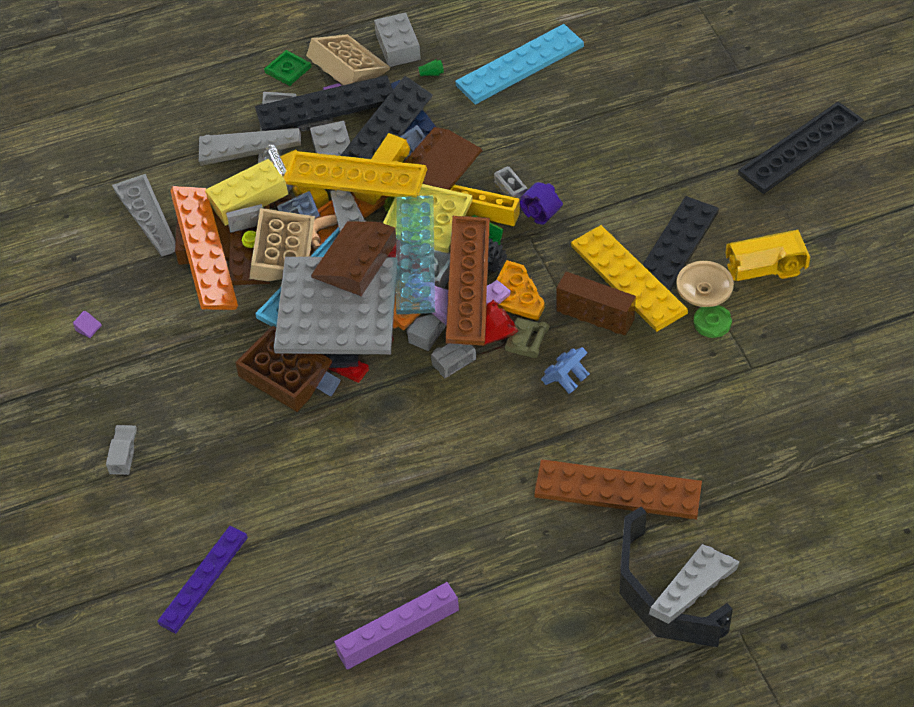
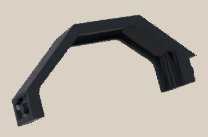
(684, 627)

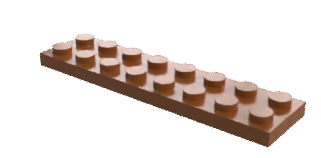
(467, 281)
(618, 489)

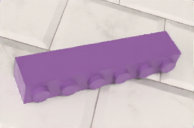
(397, 625)

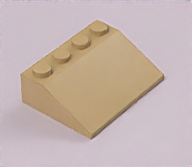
(345, 59)
(277, 237)

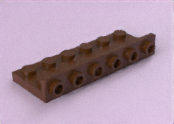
(241, 257)

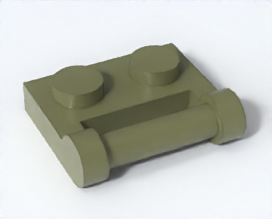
(520, 340)

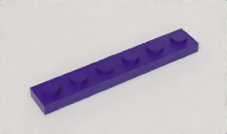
(202, 579)

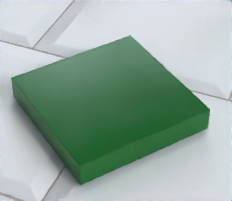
(287, 68)

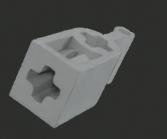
(121, 450)

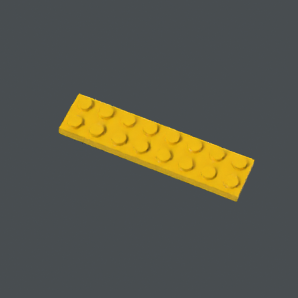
(355, 174)
(627, 274)

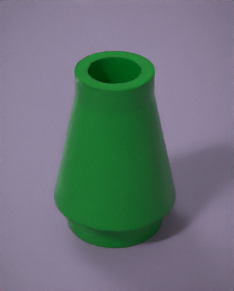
(432, 68)

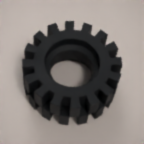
(496, 256)

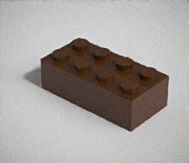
(595, 303)

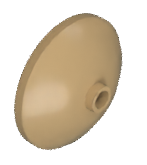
(706, 277)

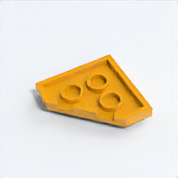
(524, 296)

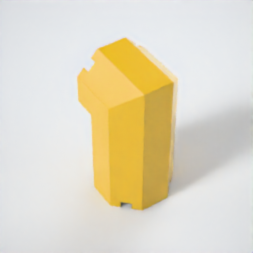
(767, 255)

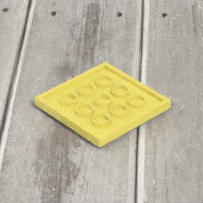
(446, 204)

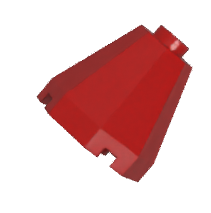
(497, 324)

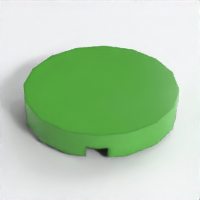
(712, 321)

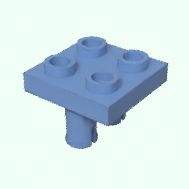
(566, 363)

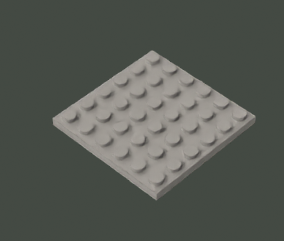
(332, 320)

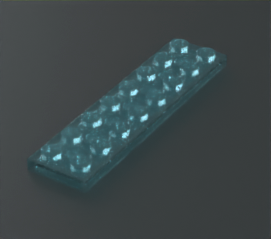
(415, 255)

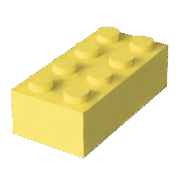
(246, 189)

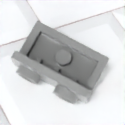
(243, 218)

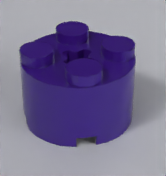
(540, 202)

